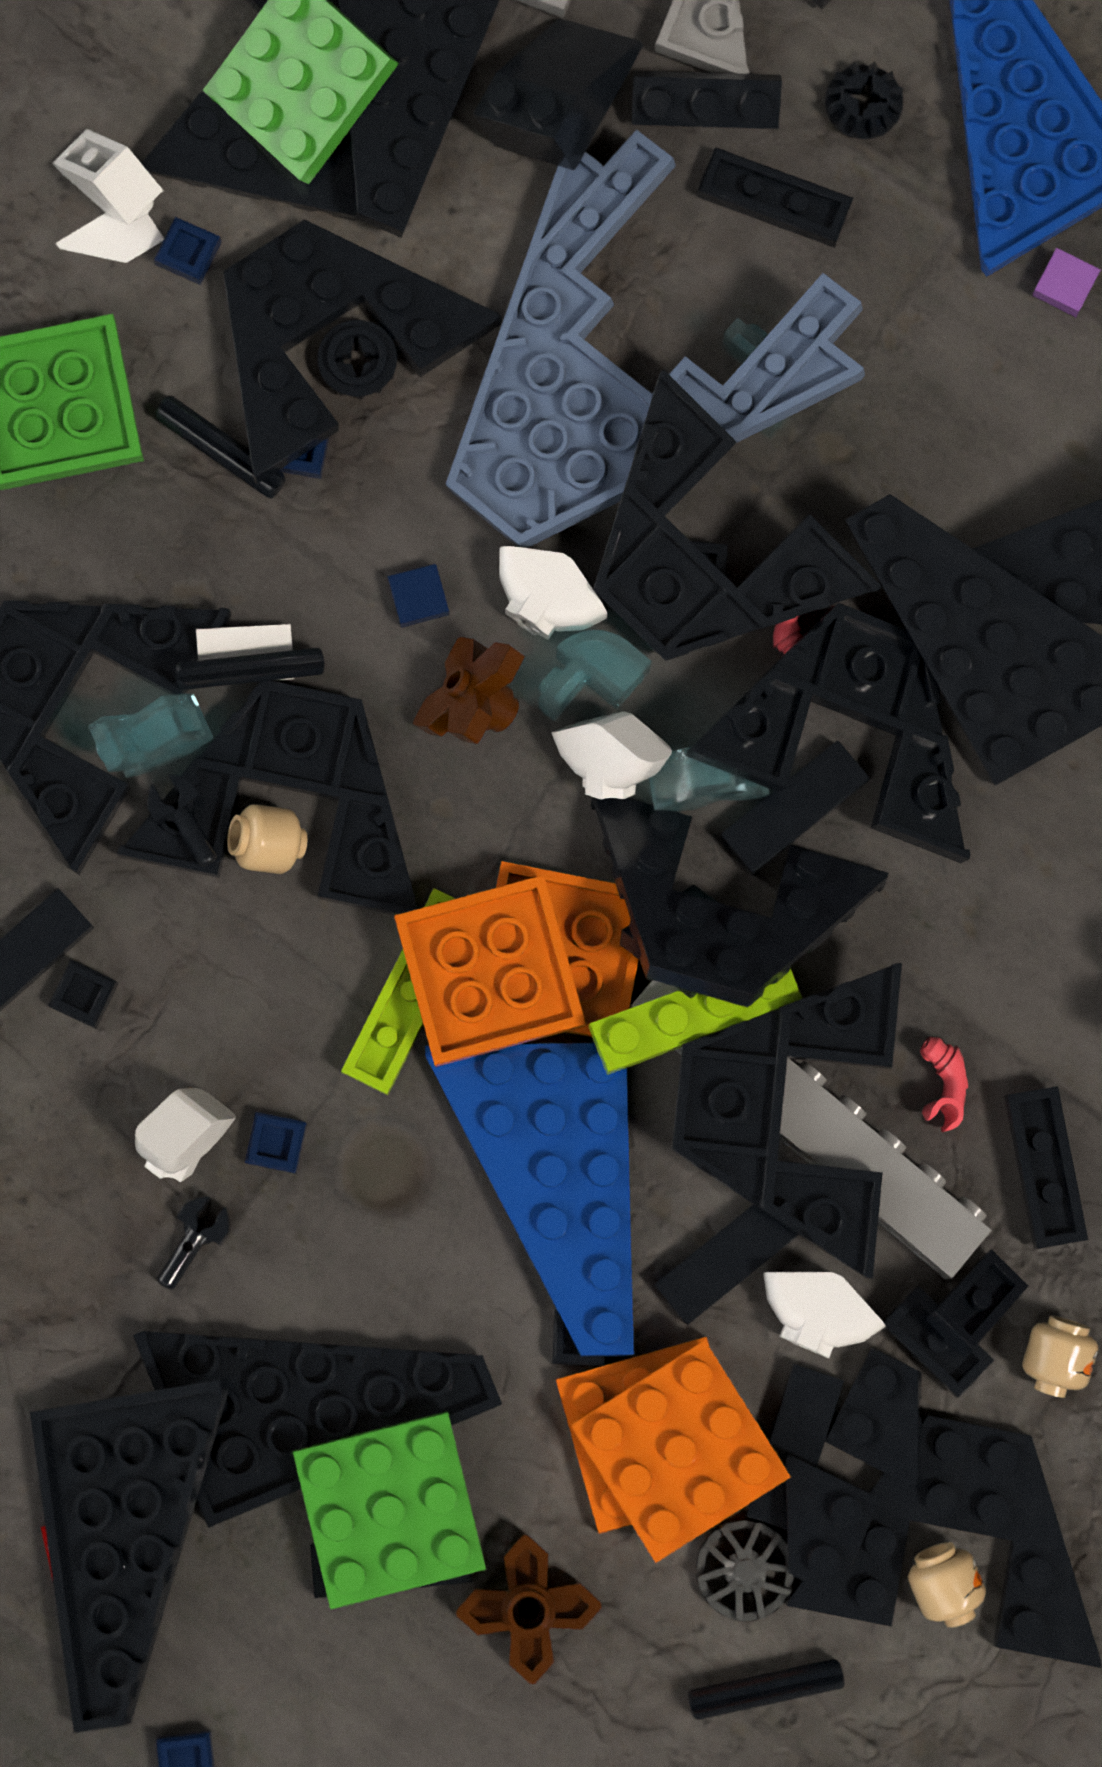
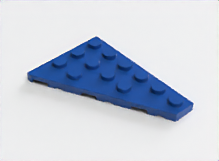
(1026, 128)
(559, 1161)

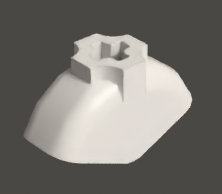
(547, 592)
(612, 753)
(181, 1132)
(820, 1310)

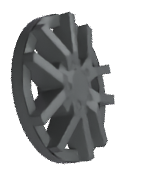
(744, 1570)

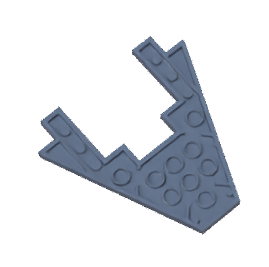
(562, 419)

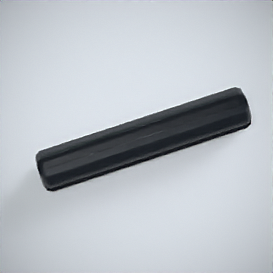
(215, 444)
(249, 668)
(766, 1689)

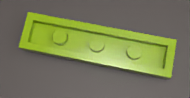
(676, 1020)
(389, 1027)

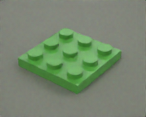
(300, 81)
(64, 403)
(389, 1510)

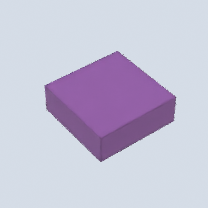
(1066, 282)

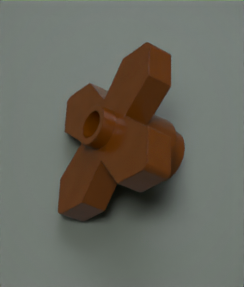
(473, 693)
(559, 1607)

